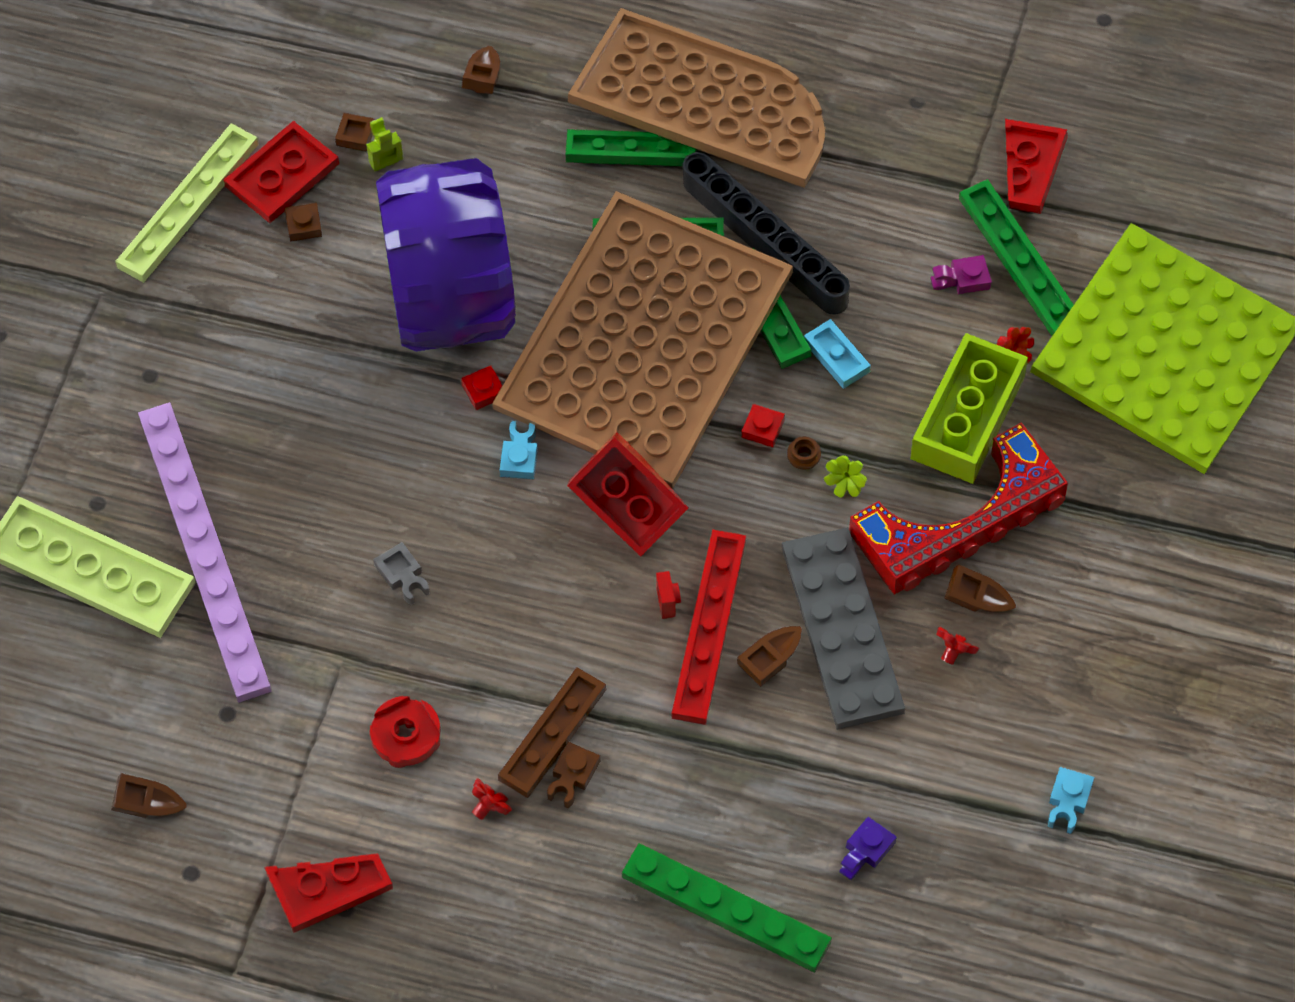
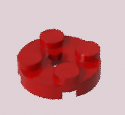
(405, 750)

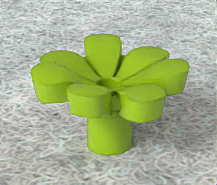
(845, 476)

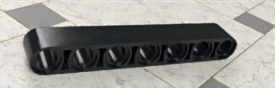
(761, 219)

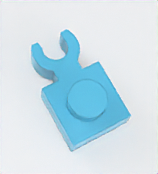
(519, 455)
(1069, 795)

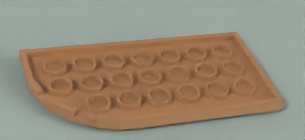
(703, 97)

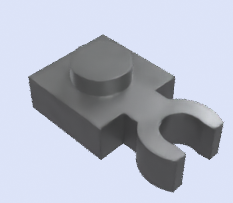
(401, 569)

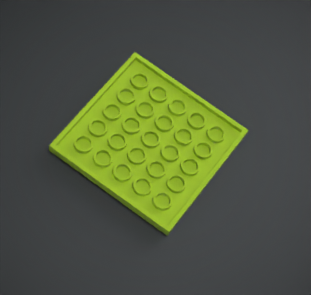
(1166, 348)

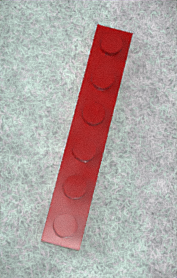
(709, 627)

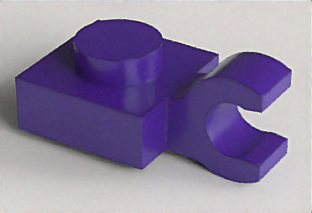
(866, 845)

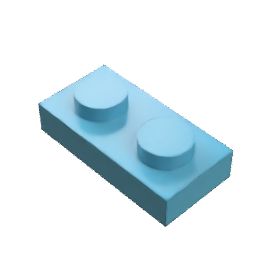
(837, 354)

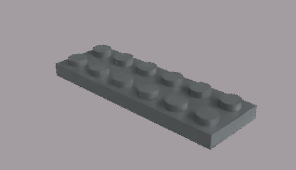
(843, 628)

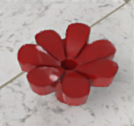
(1018, 341)
(954, 645)
(488, 800)

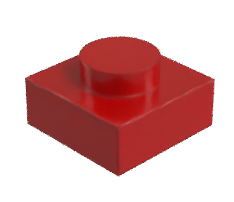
(482, 387)
(763, 425)
(668, 594)

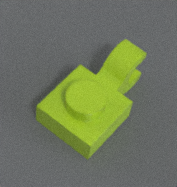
(385, 148)

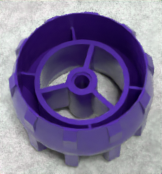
(447, 254)

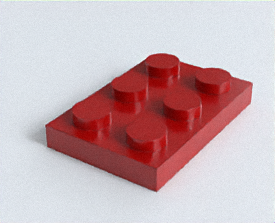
(281, 171)

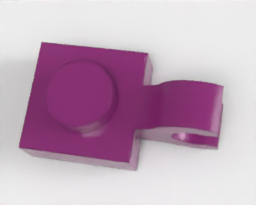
(966, 274)

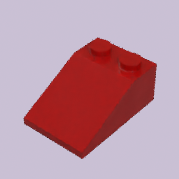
(627, 494)

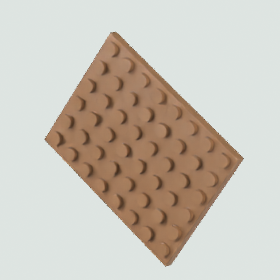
(643, 336)

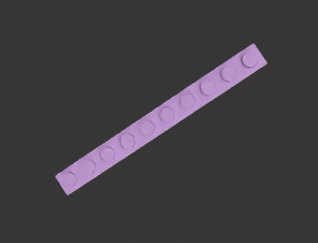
(204, 553)

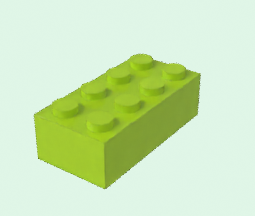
(968, 408)

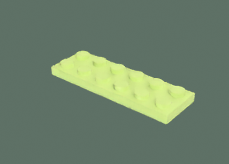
(92, 567)

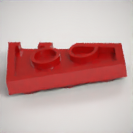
(325, 889)

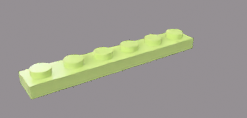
(186, 203)

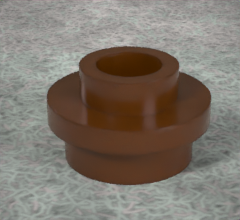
(807, 445)

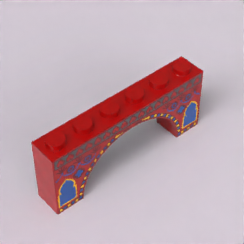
(911, 551)

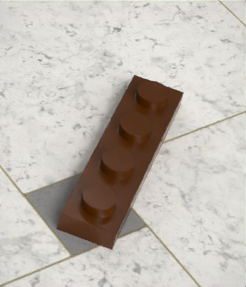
(552, 732)

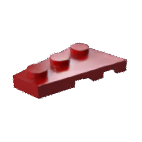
(1031, 162)

